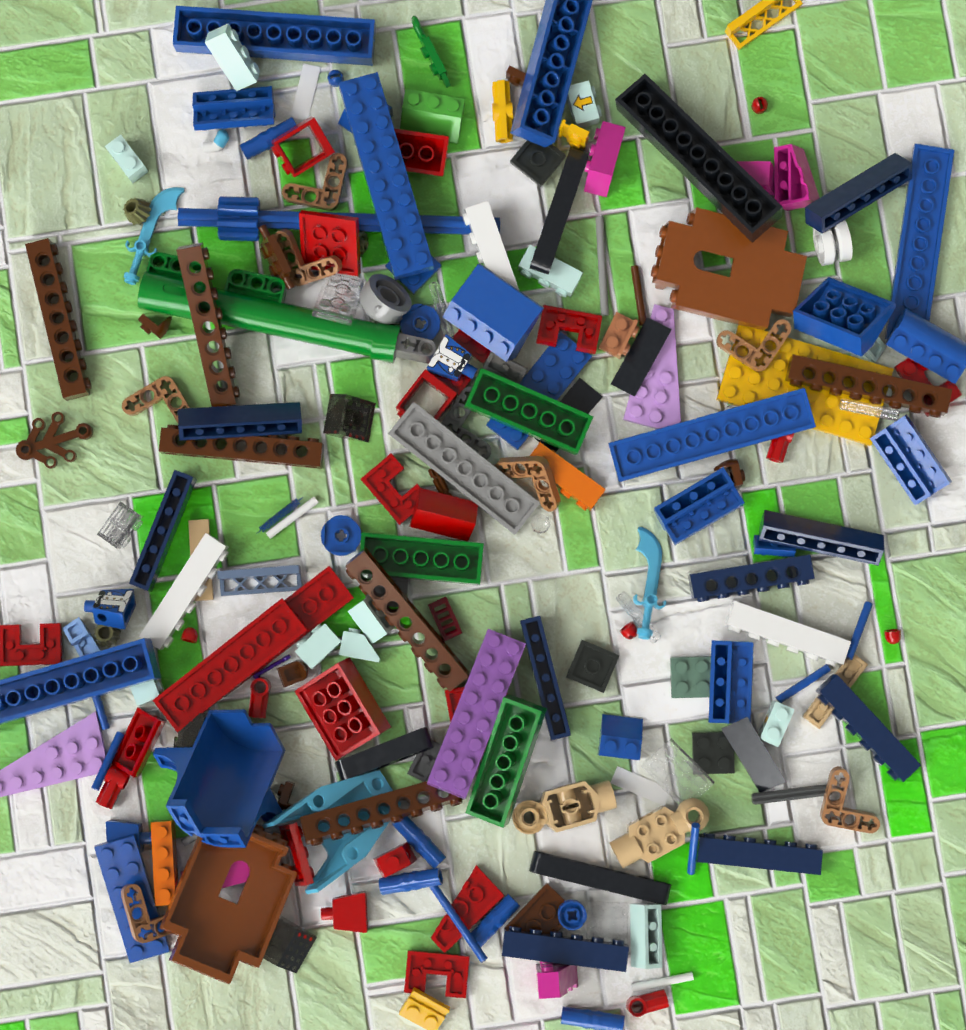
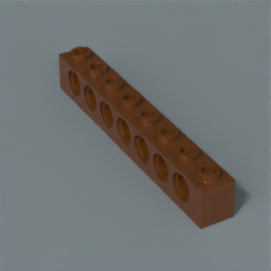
(36, 253)
(218, 395)
(939, 395)
(312, 459)
(406, 608)
(315, 837)

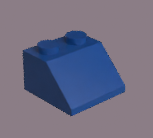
(620, 737)

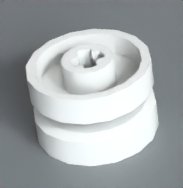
(833, 244)

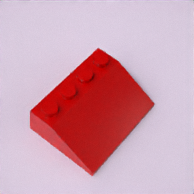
(342, 708)

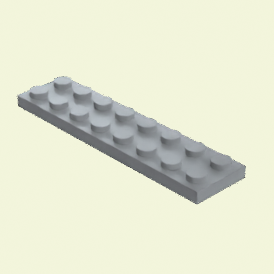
(463, 468)

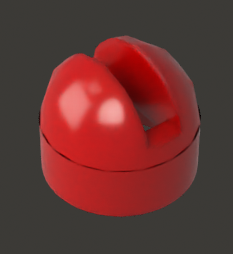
(756, 106)
(629, 631)
(189, 635)
(893, 636)

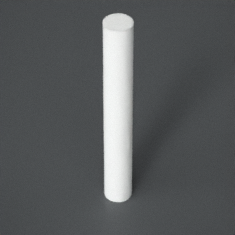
(292, 517)
(662, 981)

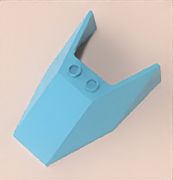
(351, 848)

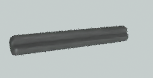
(788, 794)

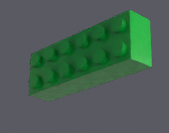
(528, 411)
(425, 558)
(506, 760)

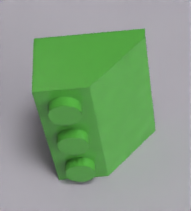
(432, 114)

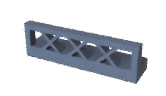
(259, 572)

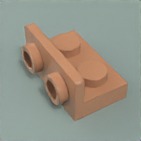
(618, 335)

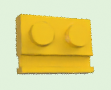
(575, 135)
(424, 1010)

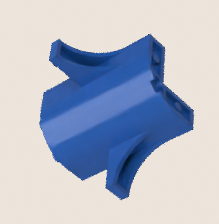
(224, 778)

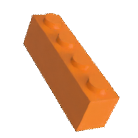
(570, 479)
(164, 860)

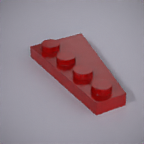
(471, 904)

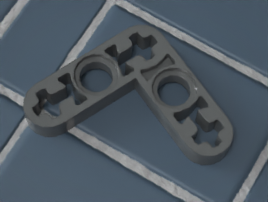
(457, 423)

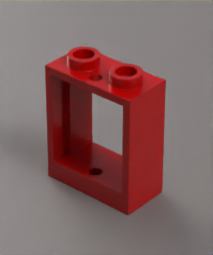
(319, 136)
(434, 383)

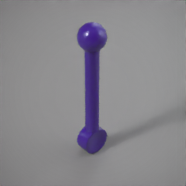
(257, 675)

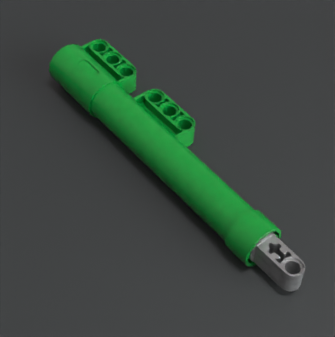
(266, 313)

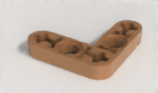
(321, 194)
(305, 269)
(753, 353)
(159, 394)
(537, 474)
(837, 806)
(144, 921)

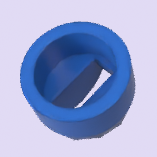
(335, 81)

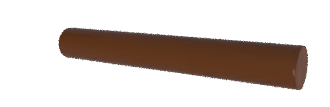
(638, 294)

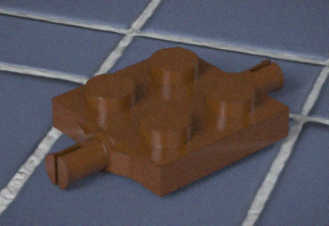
(273, 253)

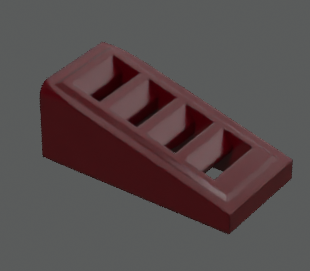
(452, 634)

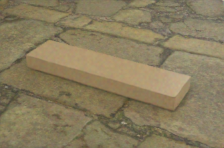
(197, 530)
(849, 673)

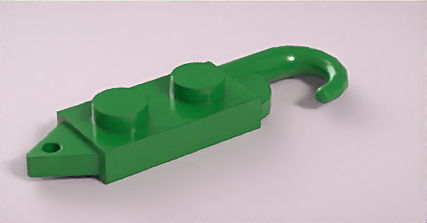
(428, 51)

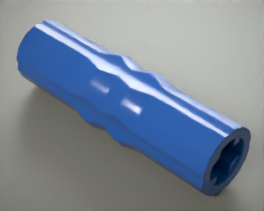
(263, 140)
(419, 841)
(410, 881)
(495, 920)
(592, 1019)

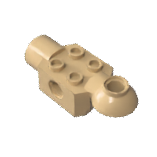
(565, 807)
(658, 832)

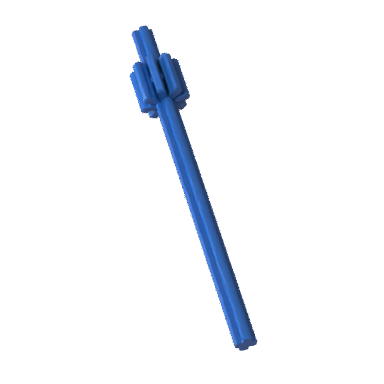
(241, 216)

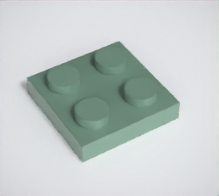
(690, 677)

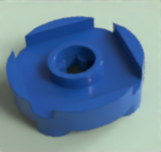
(424, 313)
(333, 527)

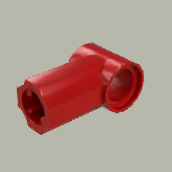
(778, 448)
(259, 700)
(114, 782)
(649, 1002)

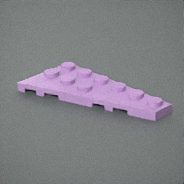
(658, 396)
(65, 757)

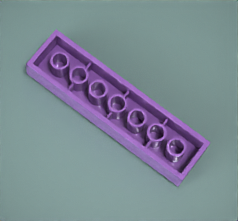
(476, 714)

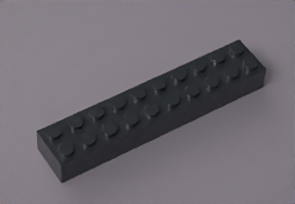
(699, 158)

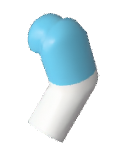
(218, 143)

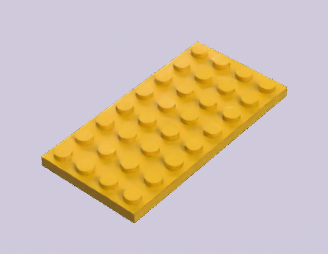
(743, 385)

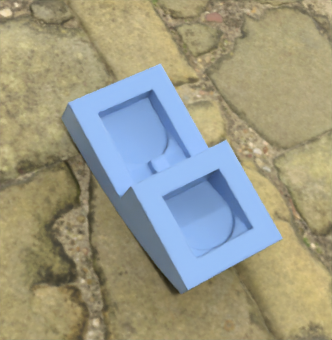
(80, 637)

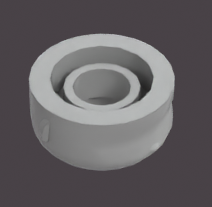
(384, 299)

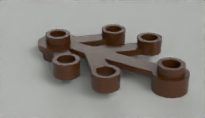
(50, 441)

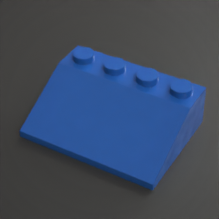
(493, 313)
(843, 316)

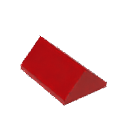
(423, 151)
(444, 514)
(138, 742)

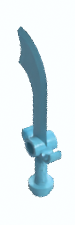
(162, 202)
(651, 549)

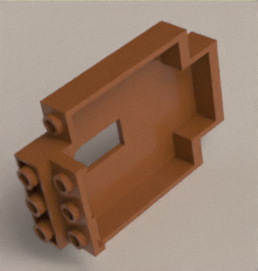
(761, 277)
(219, 932)

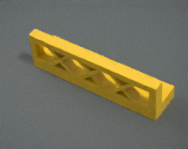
(755, 14)

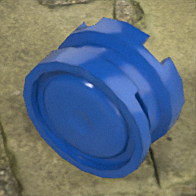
(572, 914)

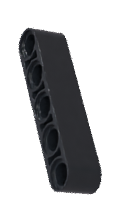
(385, 754)

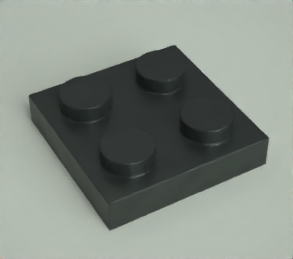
(537, 161)
(592, 666)
(713, 753)

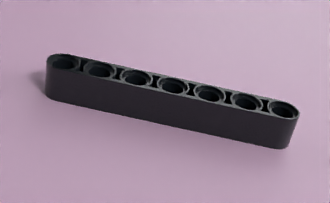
(559, 210)
(600, 878)

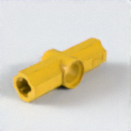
(502, 111)

